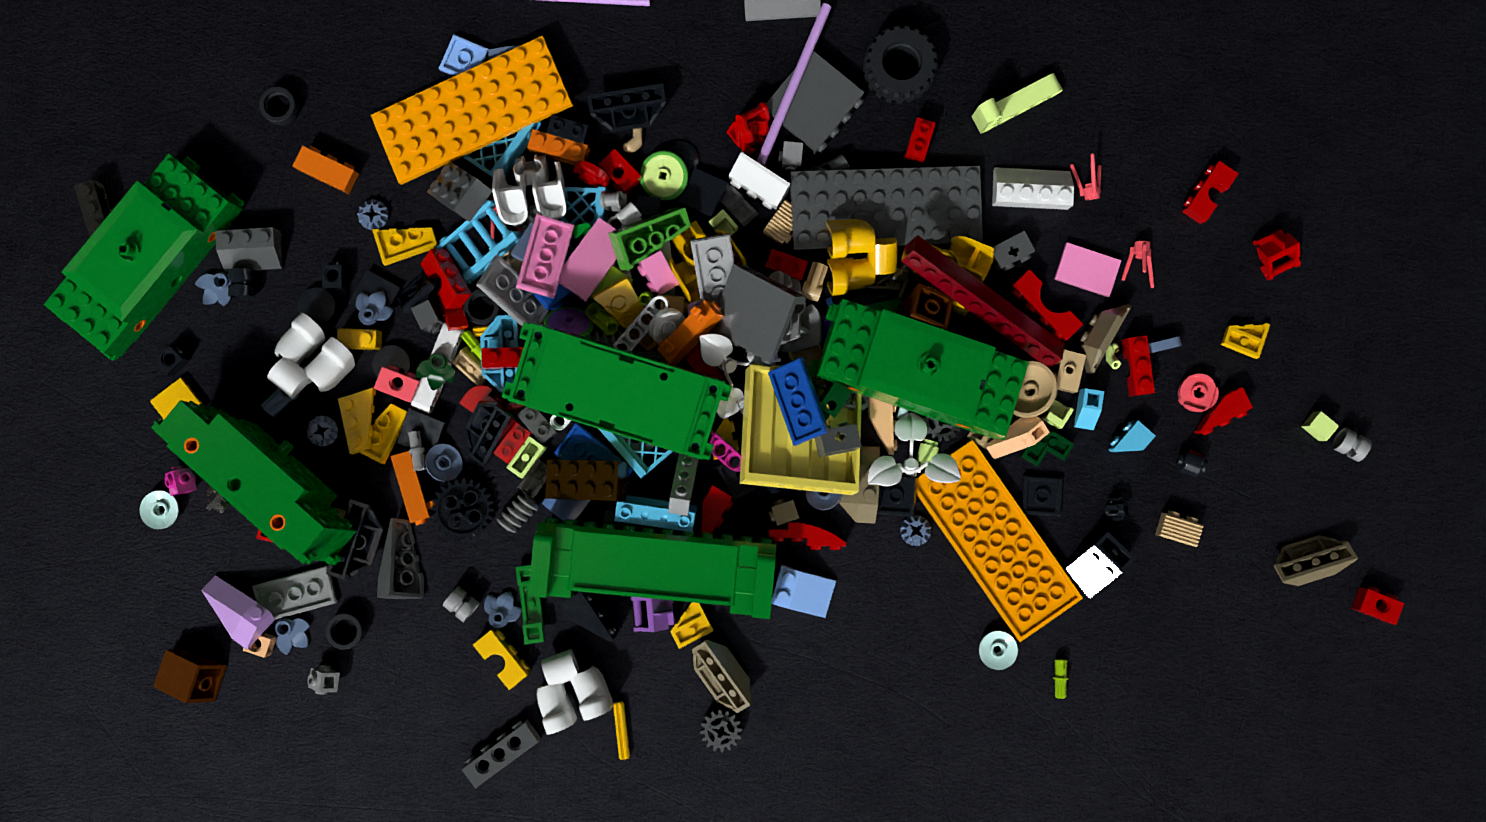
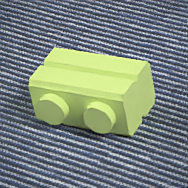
(526, 457)

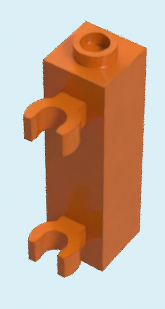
(686, 335)
(411, 488)

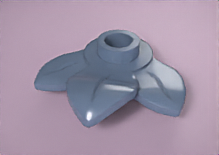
(213, 289)
(375, 305)
(501, 606)
(293, 636)

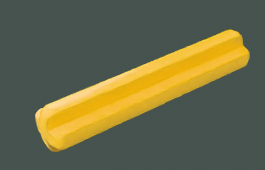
(621, 730)

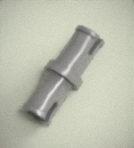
(416, 451)

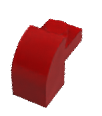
(480, 393)

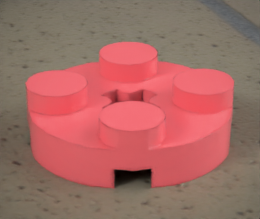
(1187, 397)

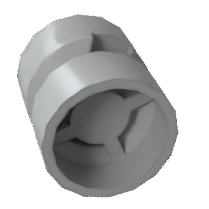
(1352, 445)
(461, 604)

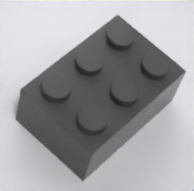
(459, 191)

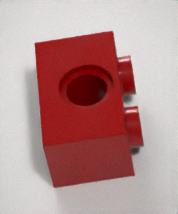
(919, 140)
(614, 162)
(787, 264)
(512, 442)
(1389, 606)

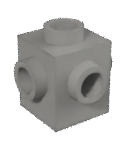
(323, 679)

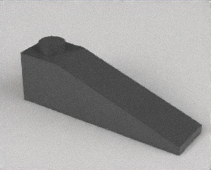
(399, 568)

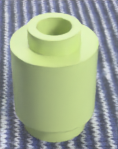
(927, 451)

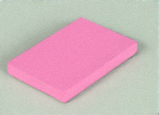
(1087, 269)

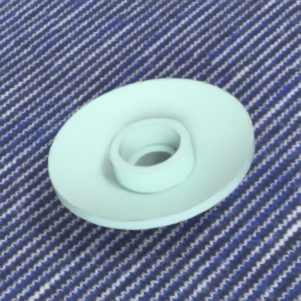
(151, 506)
(1006, 655)

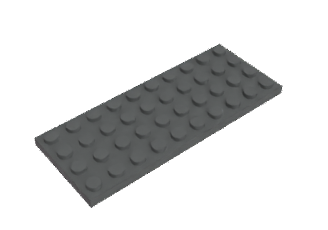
(894, 201)

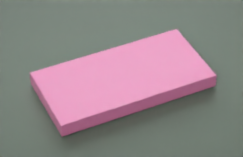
(545, 256)
(589, 261)

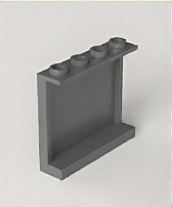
(819, 103)
(756, 312)

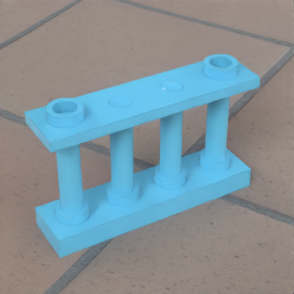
(509, 240)
(653, 513)

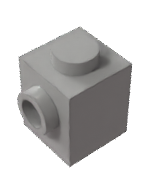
(791, 156)

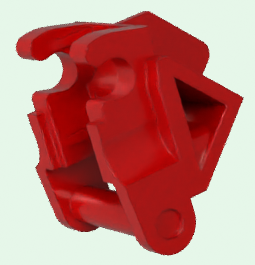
(750, 128)
(1275, 247)

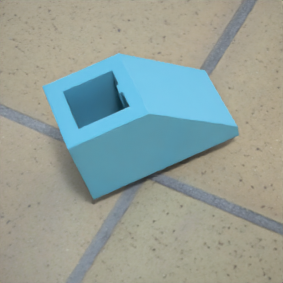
(1088, 408)
(1133, 438)

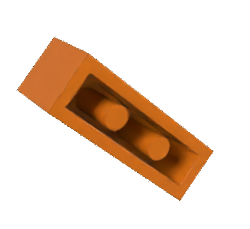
(557, 148)
(326, 169)

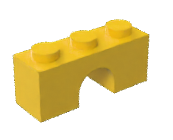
(514, 668)

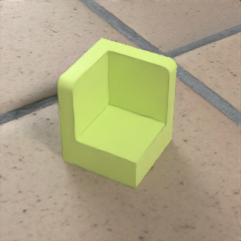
(723, 222)
(1057, 415)
(1320, 426)

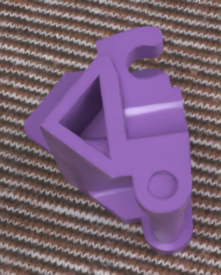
(658, 613)

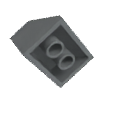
(249, 248)

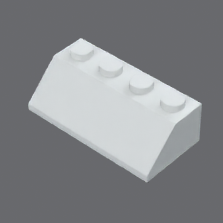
(1032, 188)

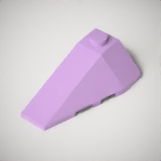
(238, 613)

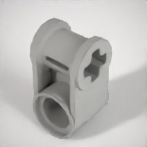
(613, 201)

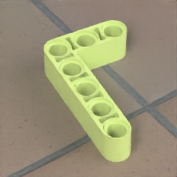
(995, 113)

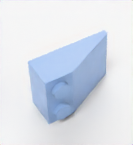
(802, 591)

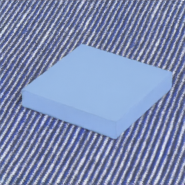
(462, 56)

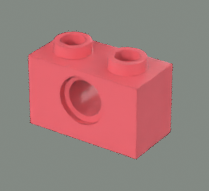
(386, 384)

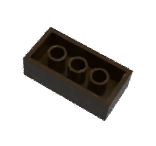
(586, 480)

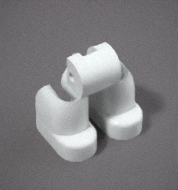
(512, 200)
(299, 343)
(555, 702)

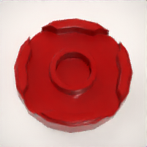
(591, 174)

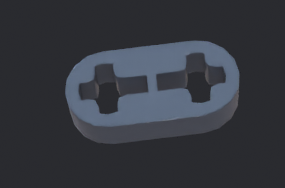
(1164, 344)

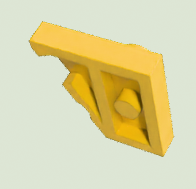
(1246, 339)
(691, 625)

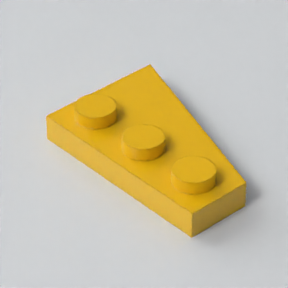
(357, 418)

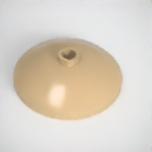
(1043, 381)

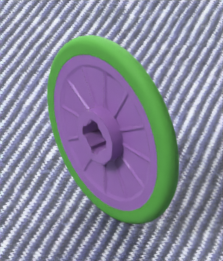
(570, 320)

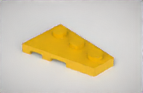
(401, 244)
(385, 433)

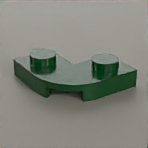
(1052, 443)

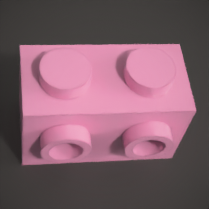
(657, 273)

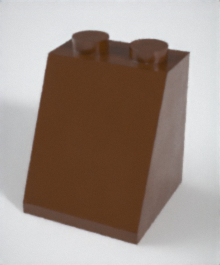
(927, 306)
(189, 676)

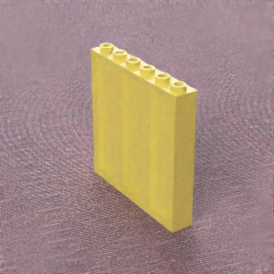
(768, 450)

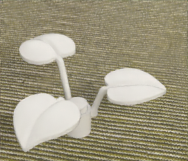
(715, 352)
(887, 473)

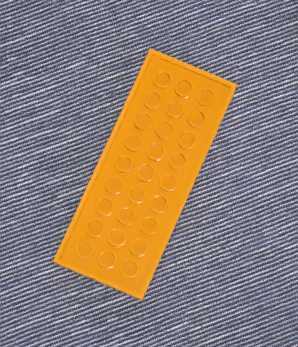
(471, 110)
(998, 544)

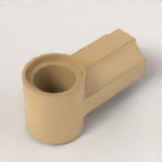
(813, 285)

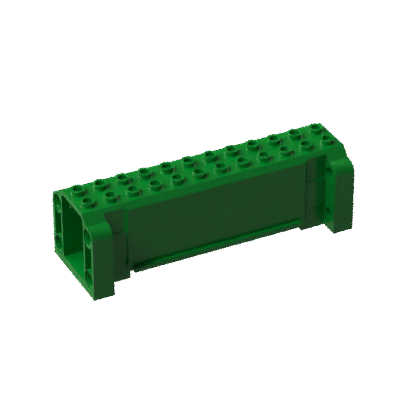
(653, 565)

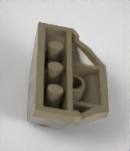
(1100, 335)
(863, 504)
(1313, 559)
(722, 675)

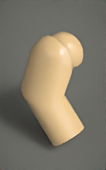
(635, 143)

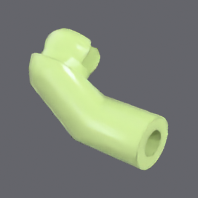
(1110, 356)

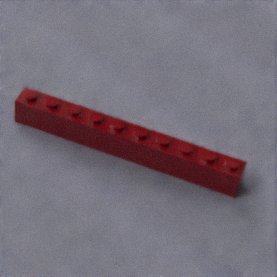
(982, 301)

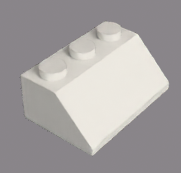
(758, 181)

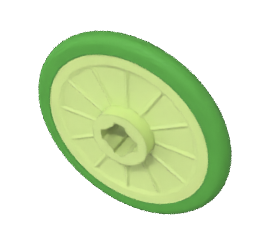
(676, 175)

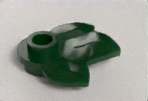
(434, 373)

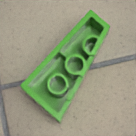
(643, 237)

